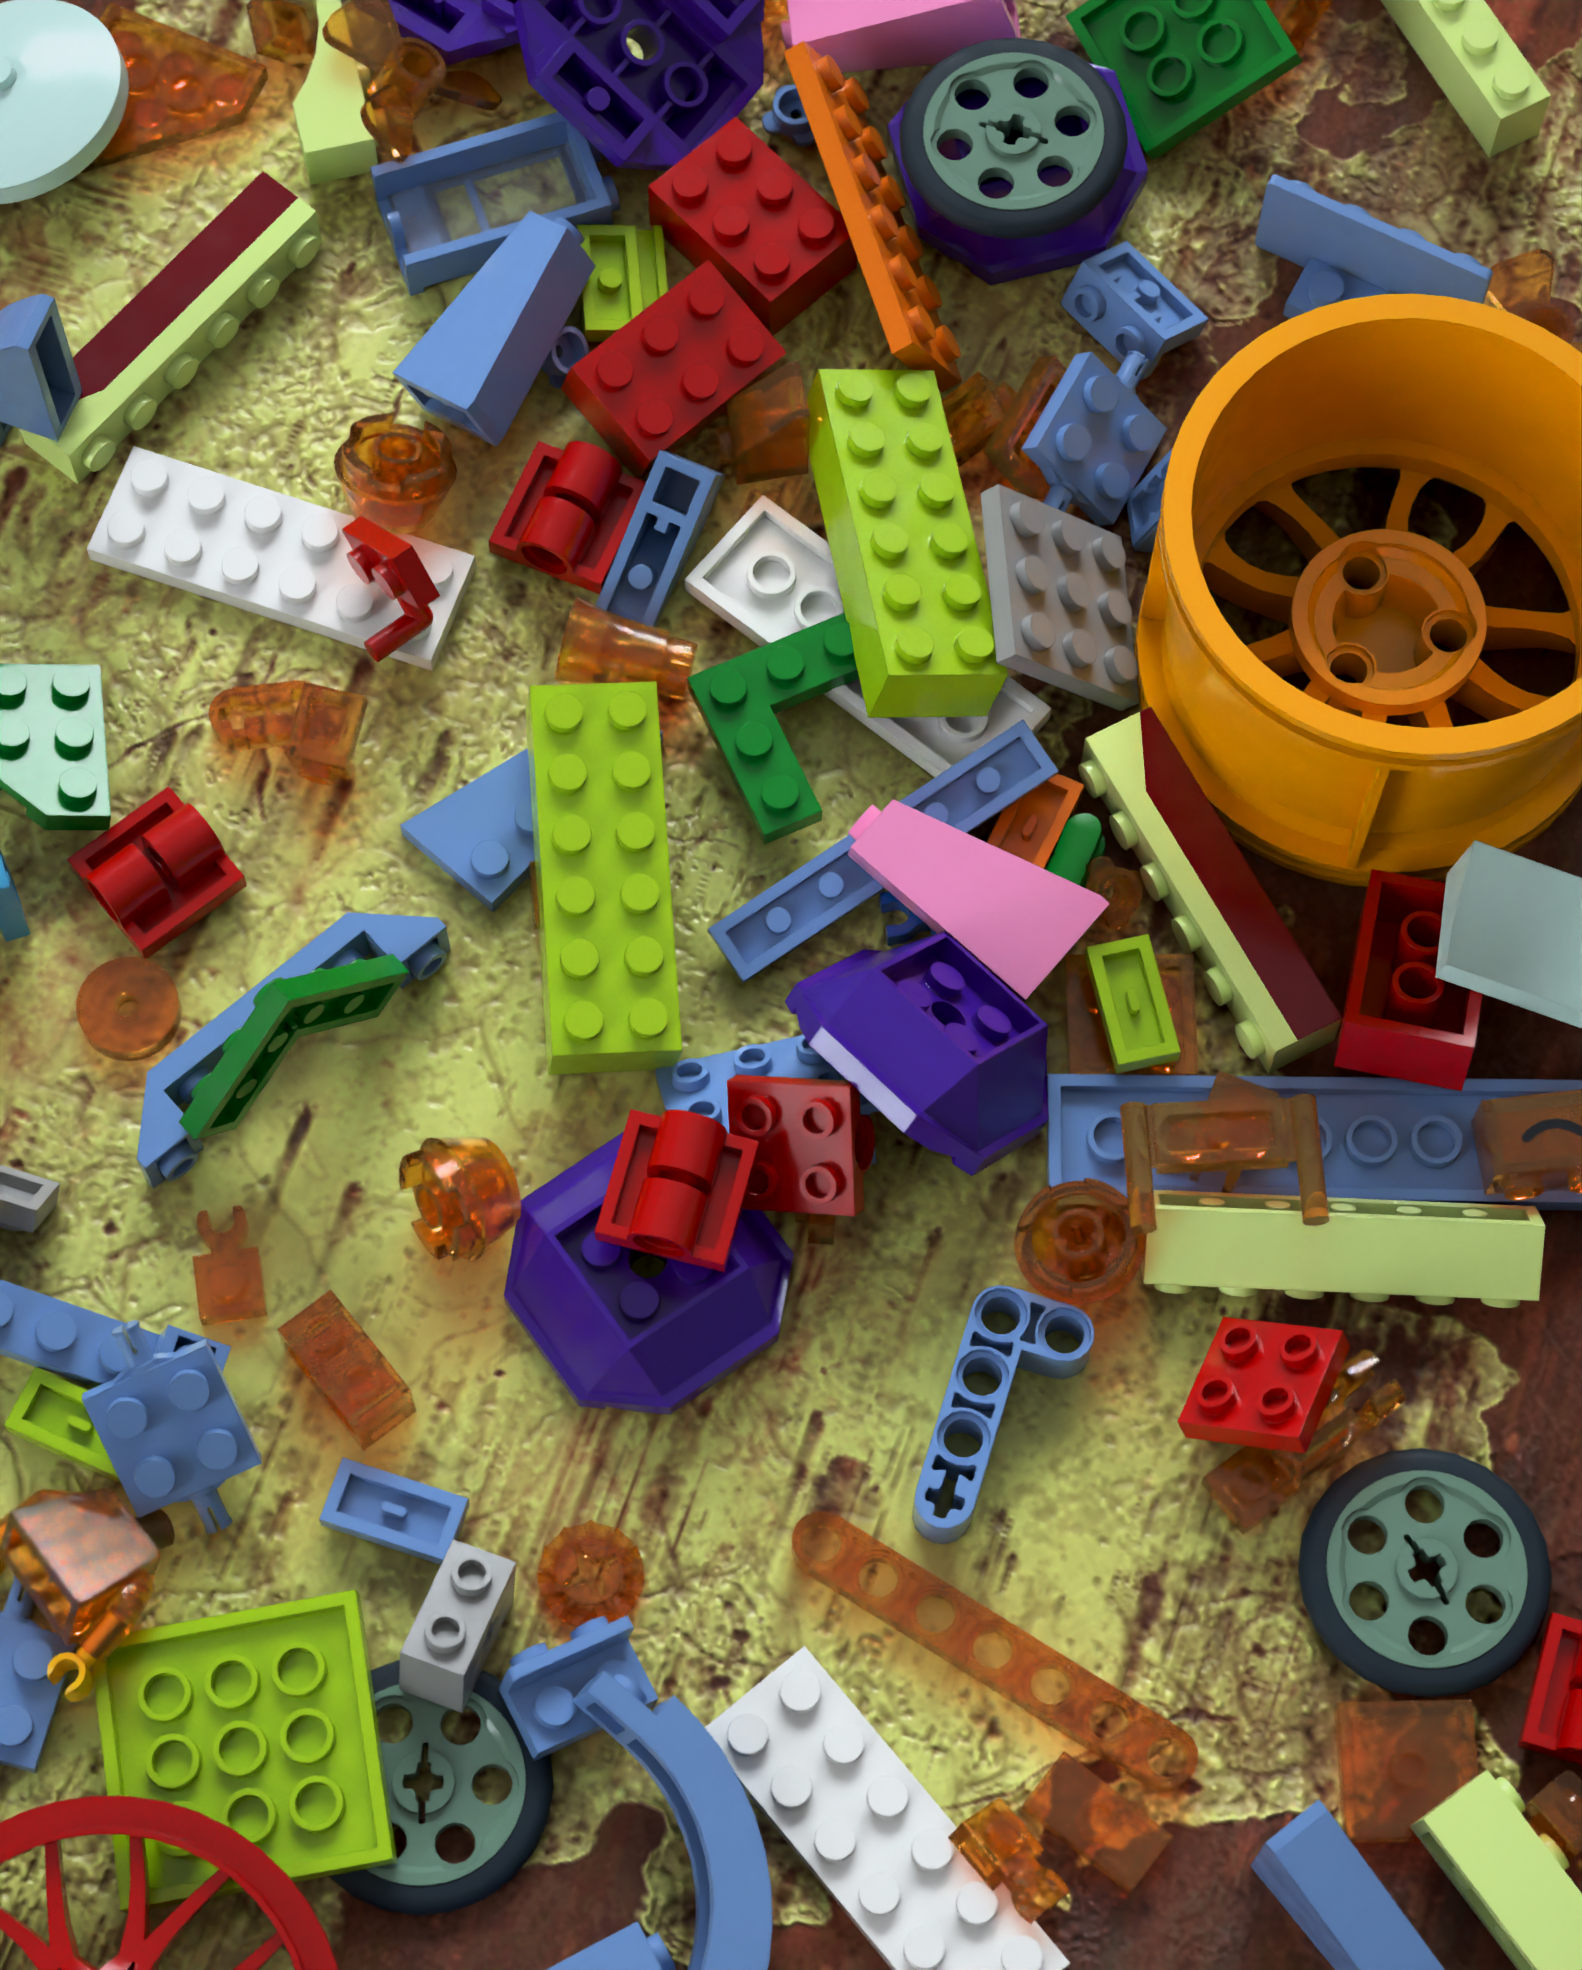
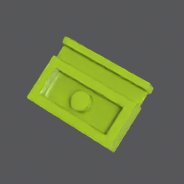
(625, 279)

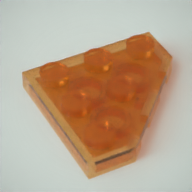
(175, 86)

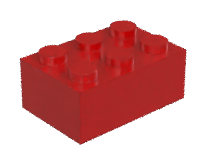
(754, 223)
(672, 369)
(1395, 1009)

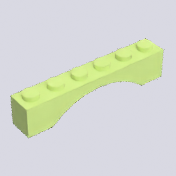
(329, 111)

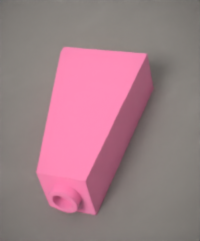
(896, 32)
(988, 900)

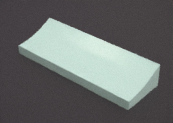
(1513, 932)

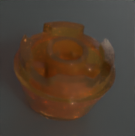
(395, 472)
(463, 1195)
(1078, 1242)

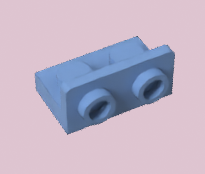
(1131, 305)
(546, 1681)

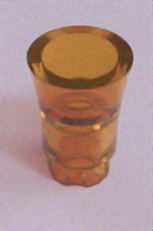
(619, 650)

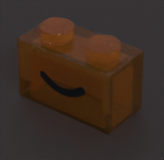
(1529, 1143)

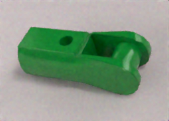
(1077, 847)

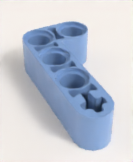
(982, 1415)

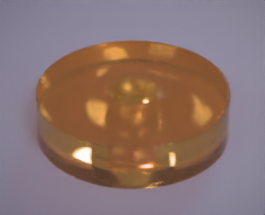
(123, 982)

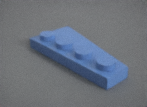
(482, 832)

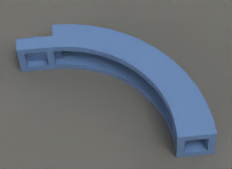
(712, 1814)

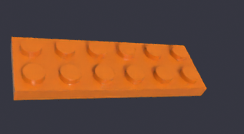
(872, 214)

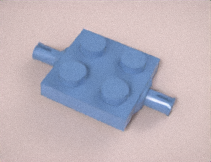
(1095, 437)
(171, 1427)
(26, 1693)

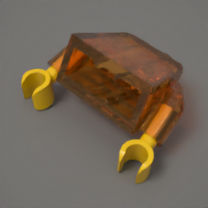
(85, 1570)

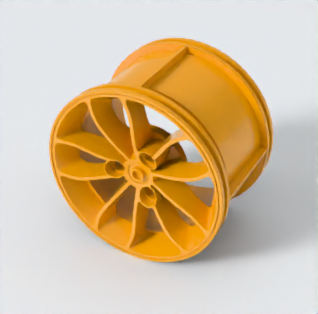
(1319, 771)

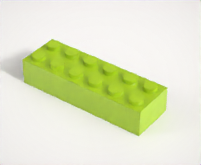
(902, 544)
(602, 878)

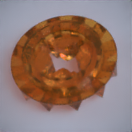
(581, 1603)

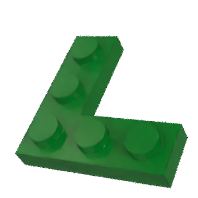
(739, 711)
(280, 1016)

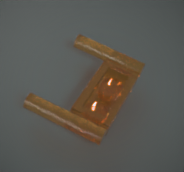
(1222, 1138)

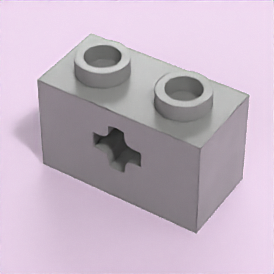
(457, 1626)

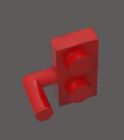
(401, 575)

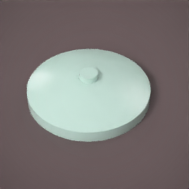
(58, 94)

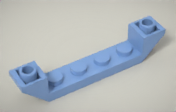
(164, 1145)
(74, 1339)

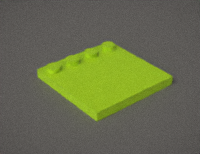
(256, 1726)

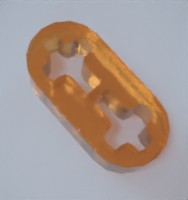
(267, 712)

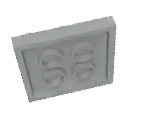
(1059, 598)

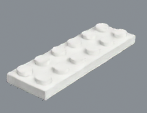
(263, 554)
(781, 578)
(870, 1828)

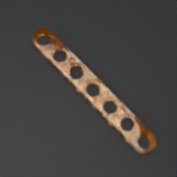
(1009, 1680)

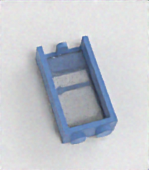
(466, 197)

